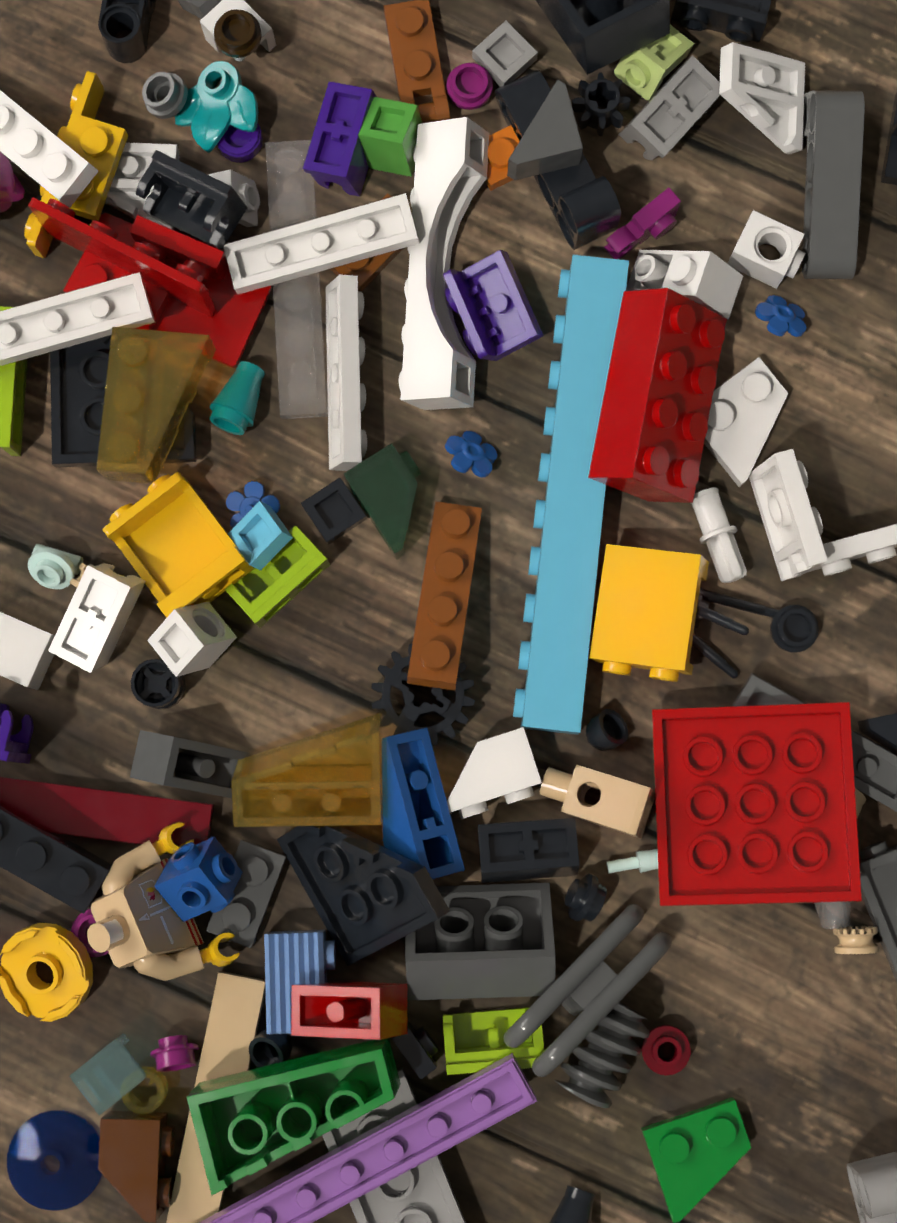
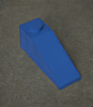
(415, 805)

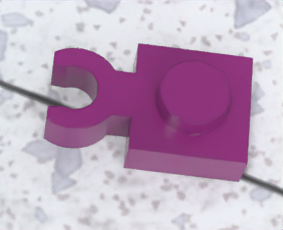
(651, 220)

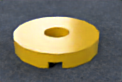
(66, 958)

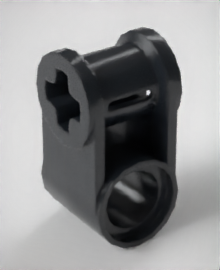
(124, 15)

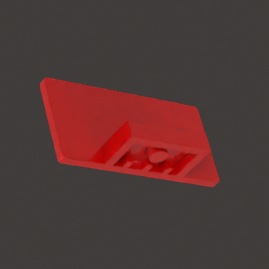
(111, 259)
(234, 313)

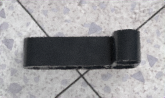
(580, 202)

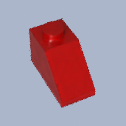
(349, 1010)

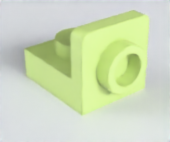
(649, 65)

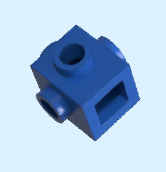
(199, 879)

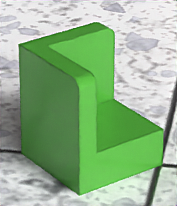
(390, 136)

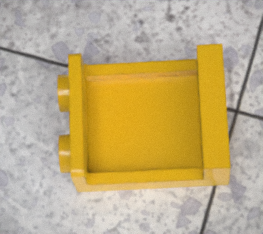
(177, 545)
(647, 611)

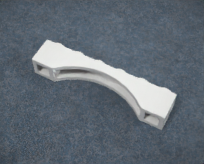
(448, 173)

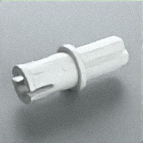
(718, 535)

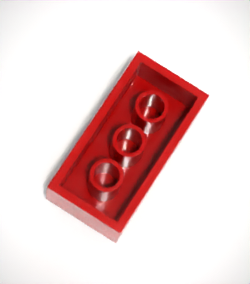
(658, 396)

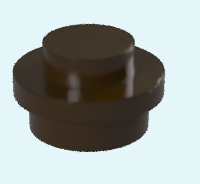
(237, 33)

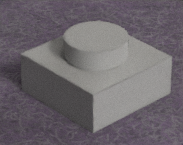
(504, 54)

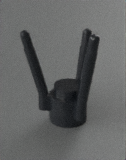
(726, 622)

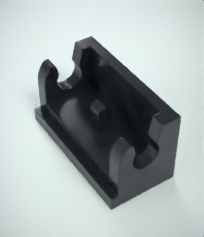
(190, 200)
(528, 850)

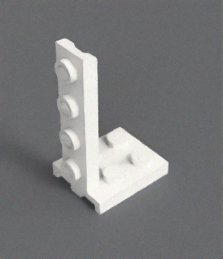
(796, 526)

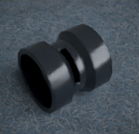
(152, 679)

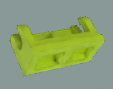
(284, 577)
(477, 1040)

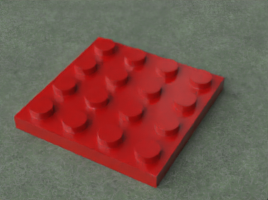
(756, 805)

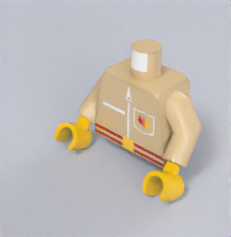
(139, 923)

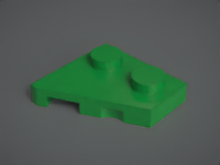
(695, 1152)

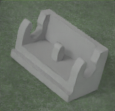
(673, 109)

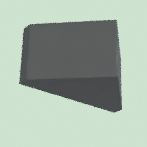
(550, 139)

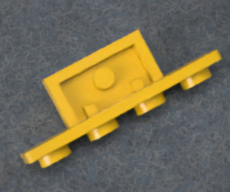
(95, 142)

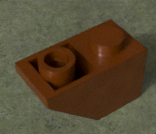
(134, 1159)

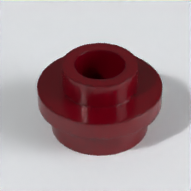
(650, 1047)

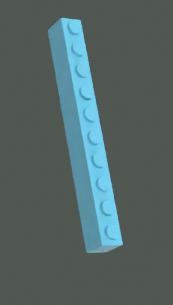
(573, 502)

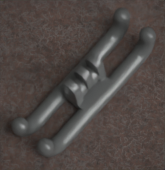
(588, 988)

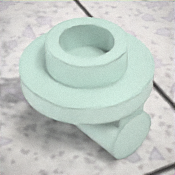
(53, 567)

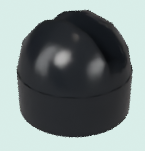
(606, 730)
(270, 1048)

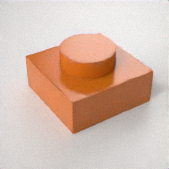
(499, 151)

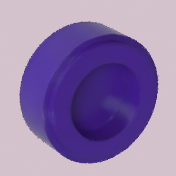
(240, 145)

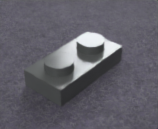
(252, 894)

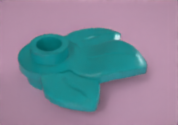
(213, 110)

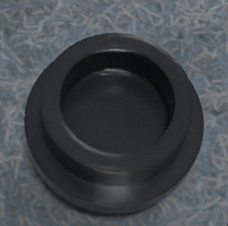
(794, 628)
(585, 898)

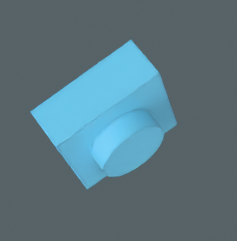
(260, 535)

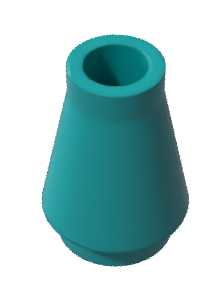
(237, 401)

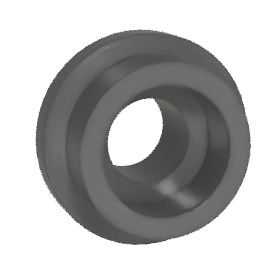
(164, 94)

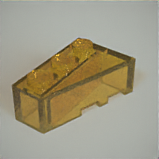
(145, 398)
(314, 780)

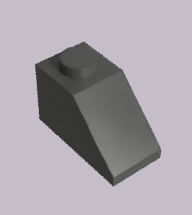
(185, 764)

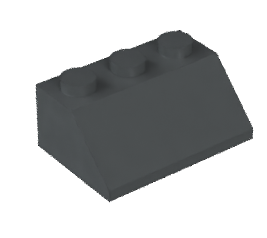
(486, 946)

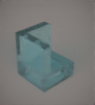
(108, 1075)

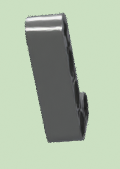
(833, 182)

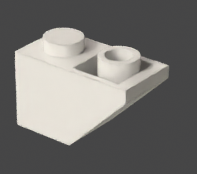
(690, 273)
(495, 769)

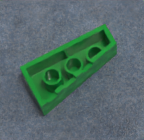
(284, 1106)

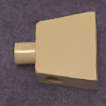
(622, 803)

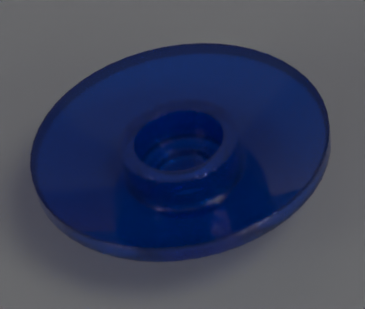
(75, 1146)

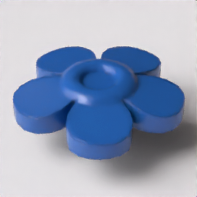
(781, 317)
(471, 454)
(244, 503)

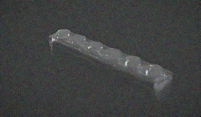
(297, 300)

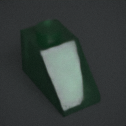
(387, 493)

